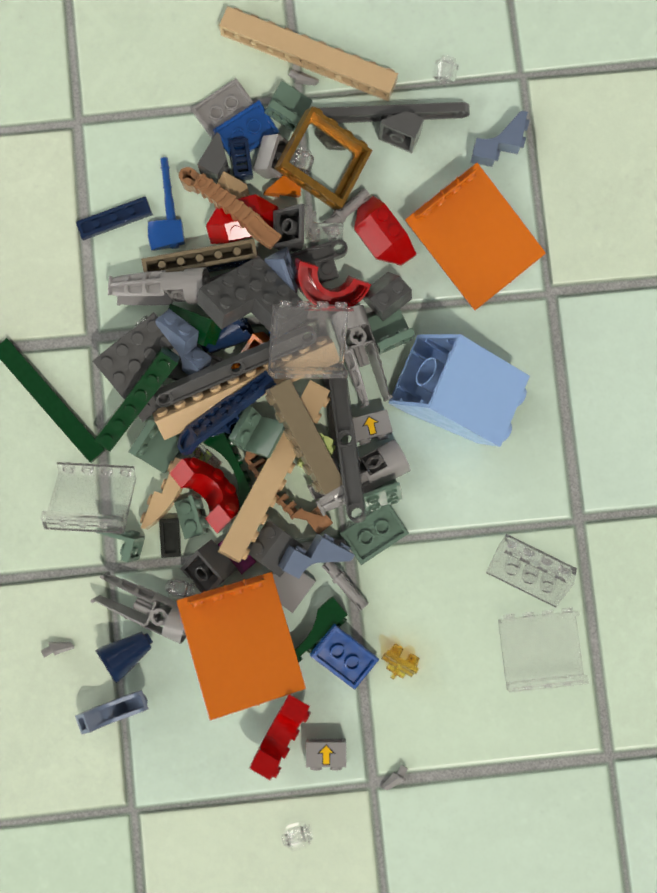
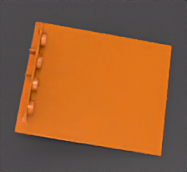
(475, 236)
(240, 645)

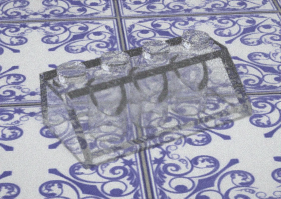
(532, 570)

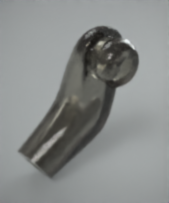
(328, 142)

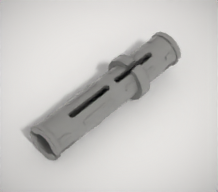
(353, 204)
(348, 588)

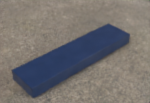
(114, 218)

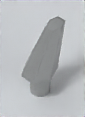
(302, 78)
(56, 648)
(395, 778)

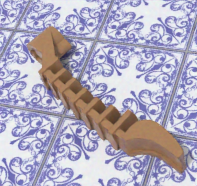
(247, 218)
(314, 518)

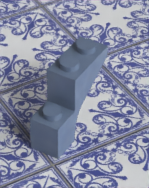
(510, 141)
(184, 340)
(321, 550)
(112, 711)

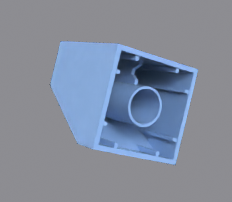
(460, 388)

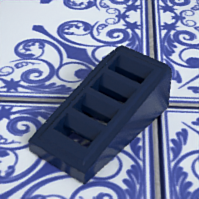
(248, 175)

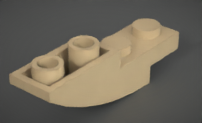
(162, 502)

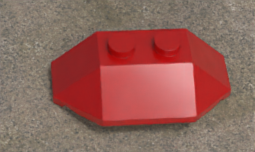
(225, 230)
(383, 233)

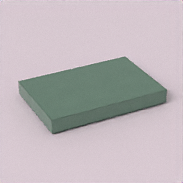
(374, 533)

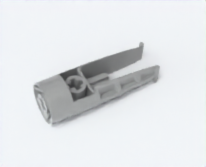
(158, 287)
(356, 323)
(376, 469)
(172, 622)

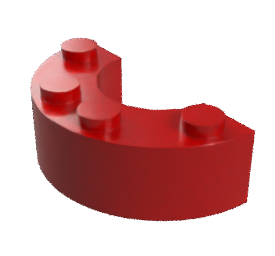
(307, 281)
(212, 486)
(278, 737)

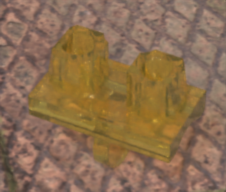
(398, 665)

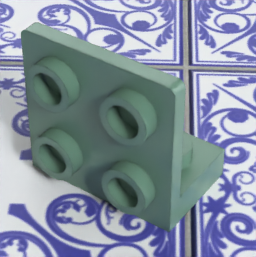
(287, 106)
(391, 332)
(256, 433)
(153, 448)
(388, 493)
(191, 516)
(132, 547)

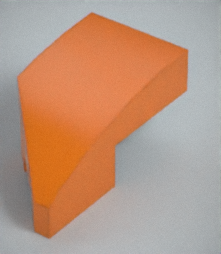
(284, 187)

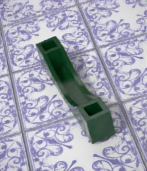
(137, 399)
(224, 447)
(327, 615)

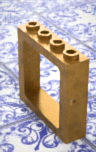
(342, 136)

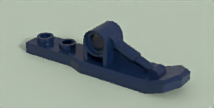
(223, 415)

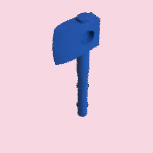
(169, 232)

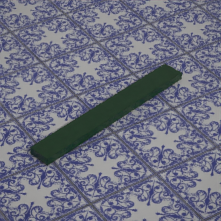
(49, 401)

